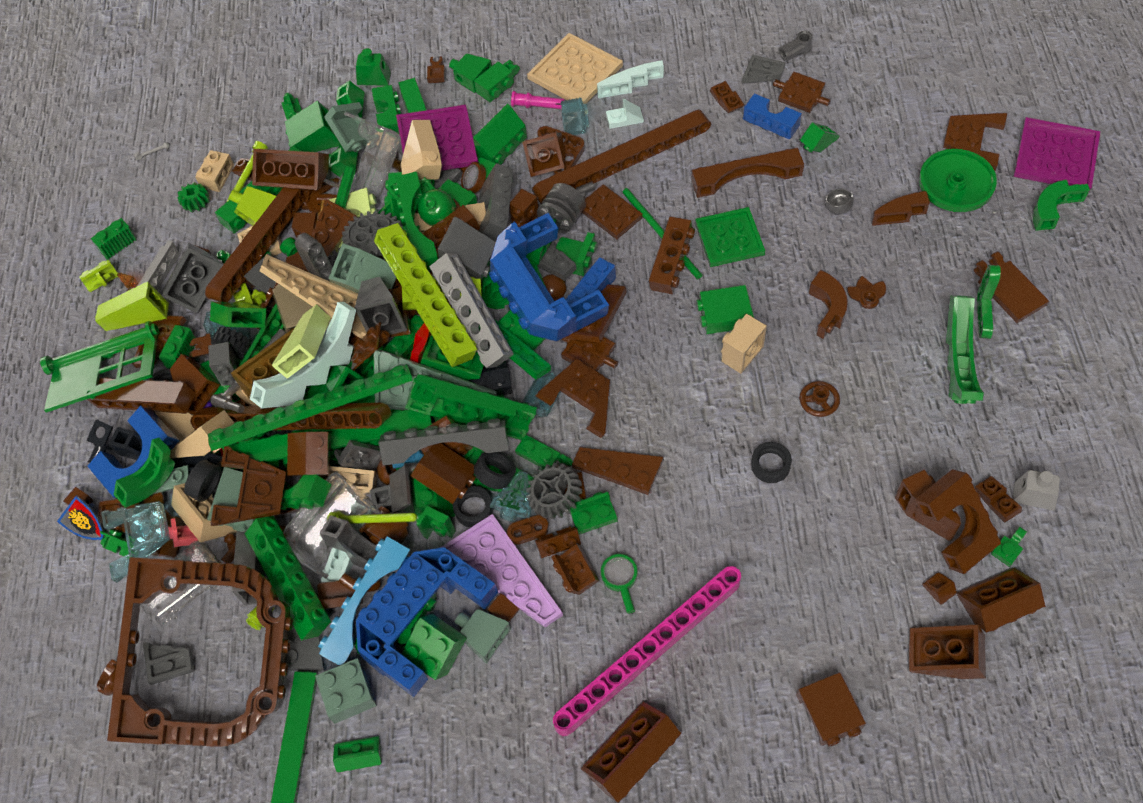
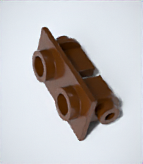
(552, 544)

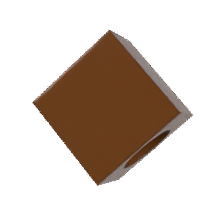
(85, 497)

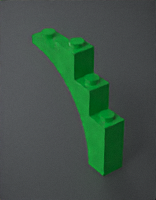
(963, 378)

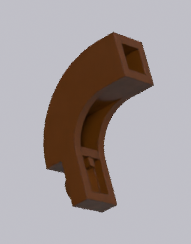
(834, 297)

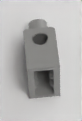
(1037, 489)

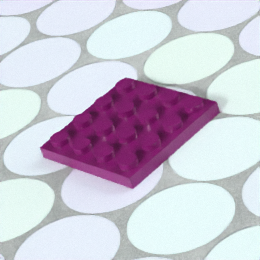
(451, 133)
(1056, 153)

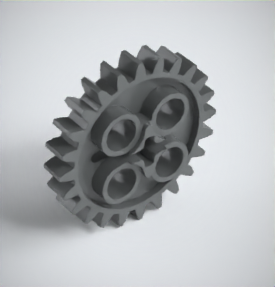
(364, 229)

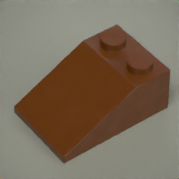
(948, 651)

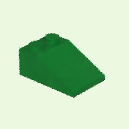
(434, 358)

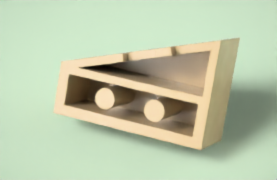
(362, 479)
(196, 514)

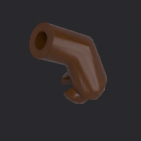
(230, 539)

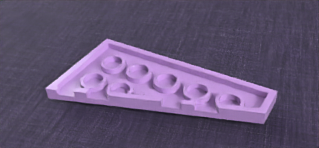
(497, 558)

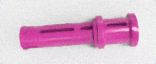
(528, 100)

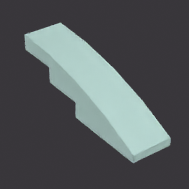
(633, 77)
(338, 560)

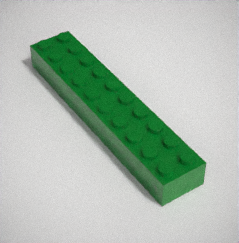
(275, 448)

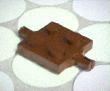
(801, 92)
(590, 353)

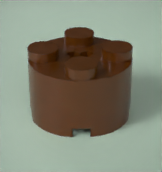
(393, 530)

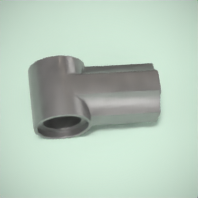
(799, 45)

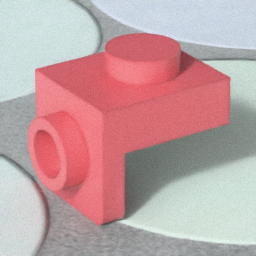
(181, 535)

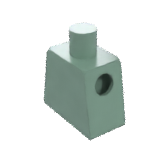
(483, 632)

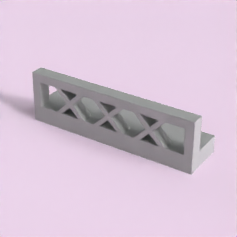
(161, 265)

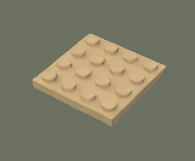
(574, 69)

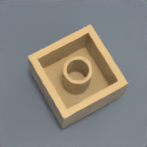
(743, 343)

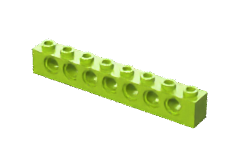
(397, 252)

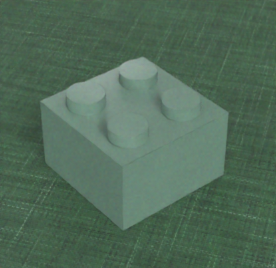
(345, 691)

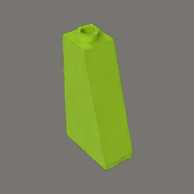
(132, 308)

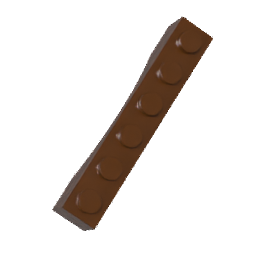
(782, 164)

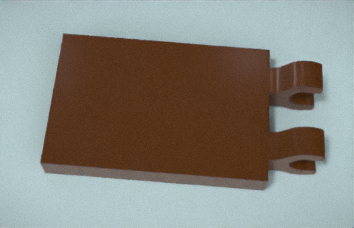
(1014, 290)

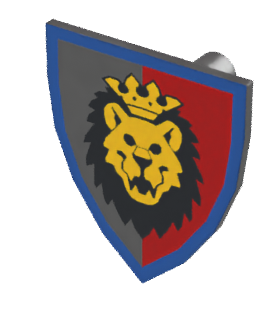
(81, 520)

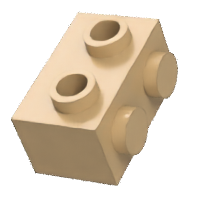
(214, 170)

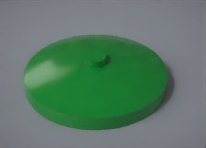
(958, 180)

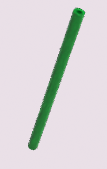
(658, 229)

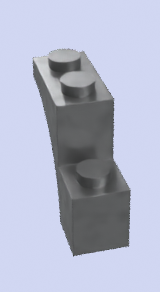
(342, 536)

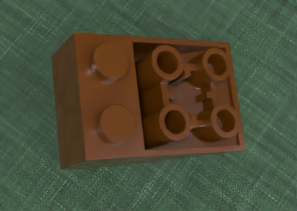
(912, 488)

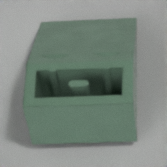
(356, 266)

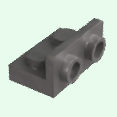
(359, 456)

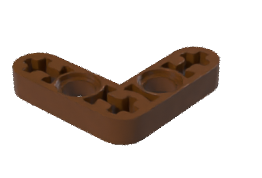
(569, 143)

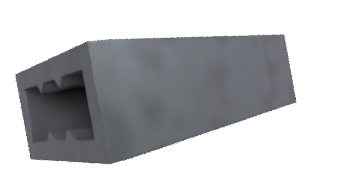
(245, 556)

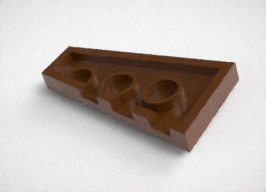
(595, 331)
(622, 468)

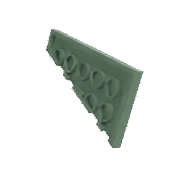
(397, 396)

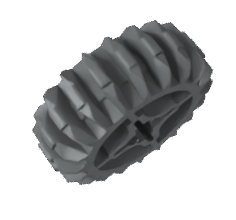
(555, 478)

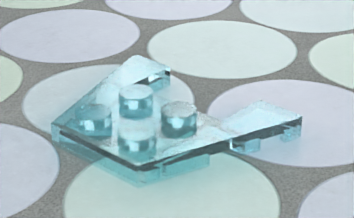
(144, 529)

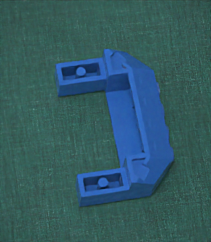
(526, 291)
(403, 599)

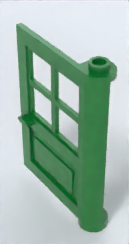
(78, 372)

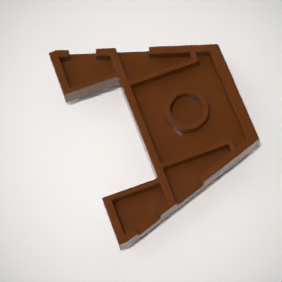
(967, 133)
(584, 387)
(259, 490)

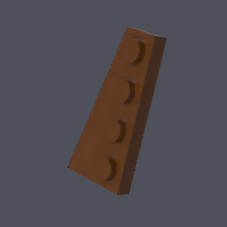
(330, 227)

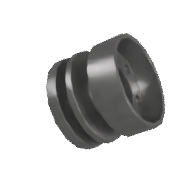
(564, 205)

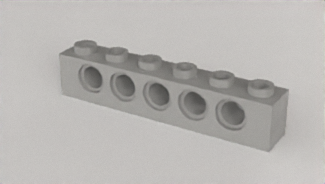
(480, 315)

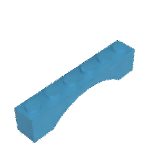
(341, 639)

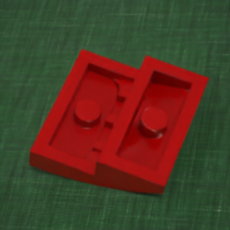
(420, 344)

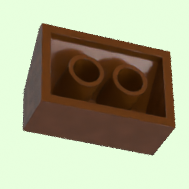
(1002, 599)

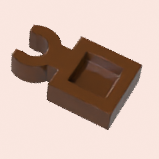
(436, 71)

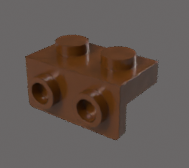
(575, 570)

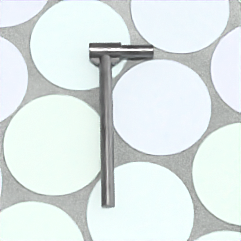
(224, 399)

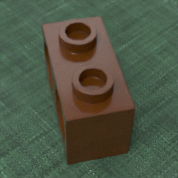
(523, 208)

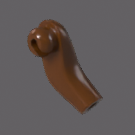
(349, 582)

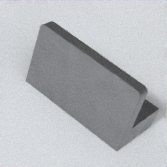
(401, 491)

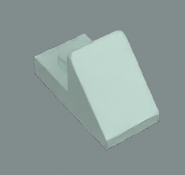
(628, 115)

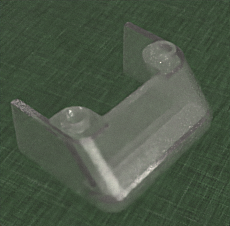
(376, 159)
(304, 528)

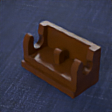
(202, 344)

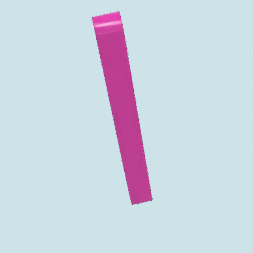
(646, 659)

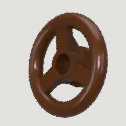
(820, 389)

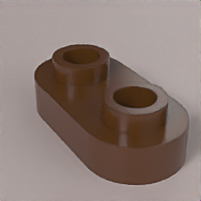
(527, 528)

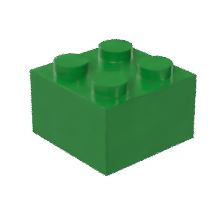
(433, 646)

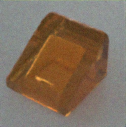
(128, 281)

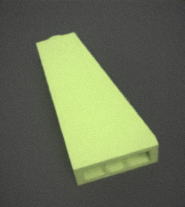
(302, 342)

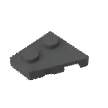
(763, 69)

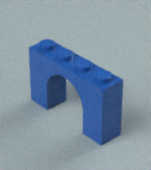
(149, 427)

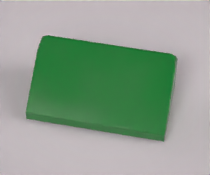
(357, 754)

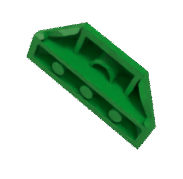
(264, 335)

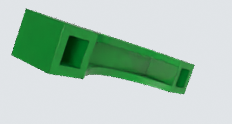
(339, 159)
(410, 192)

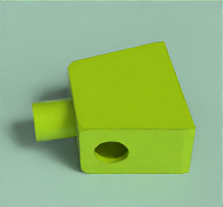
(251, 203)

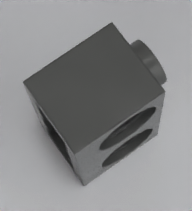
(222, 362)

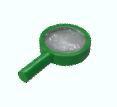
(619, 575)

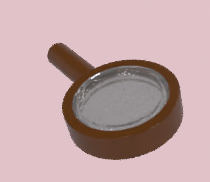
(473, 177)

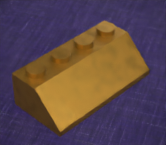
(259, 366)

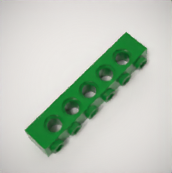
(287, 577)

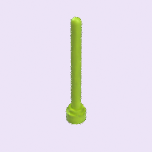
(249, 167)
(375, 518)

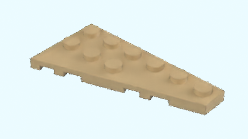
(312, 289)

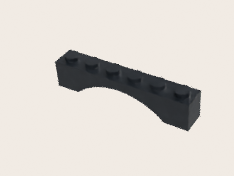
(129, 445)

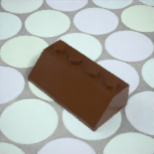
(289, 168)
(631, 751)

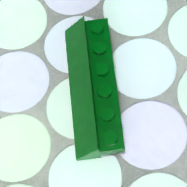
(467, 405)

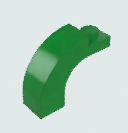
(1046, 213)
(148, 478)

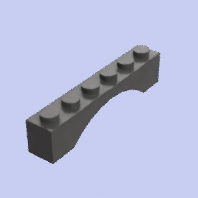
(487, 436)

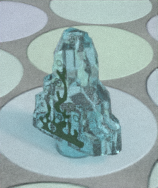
(513, 500)

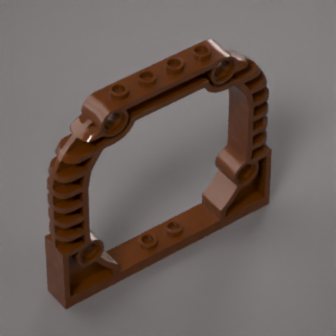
(132, 718)

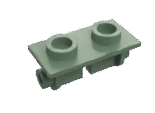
(177, 477)

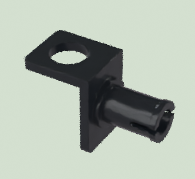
(99, 443)

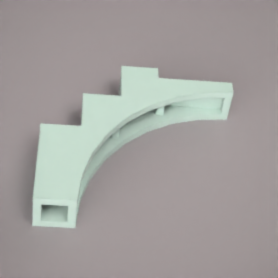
(333, 351)

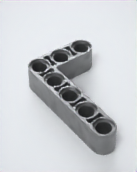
(313, 256)

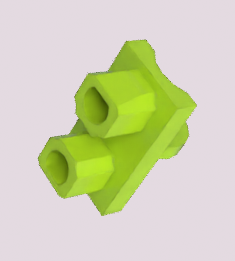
(98, 276)
(245, 296)

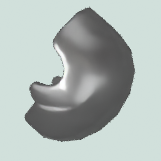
(839, 201)

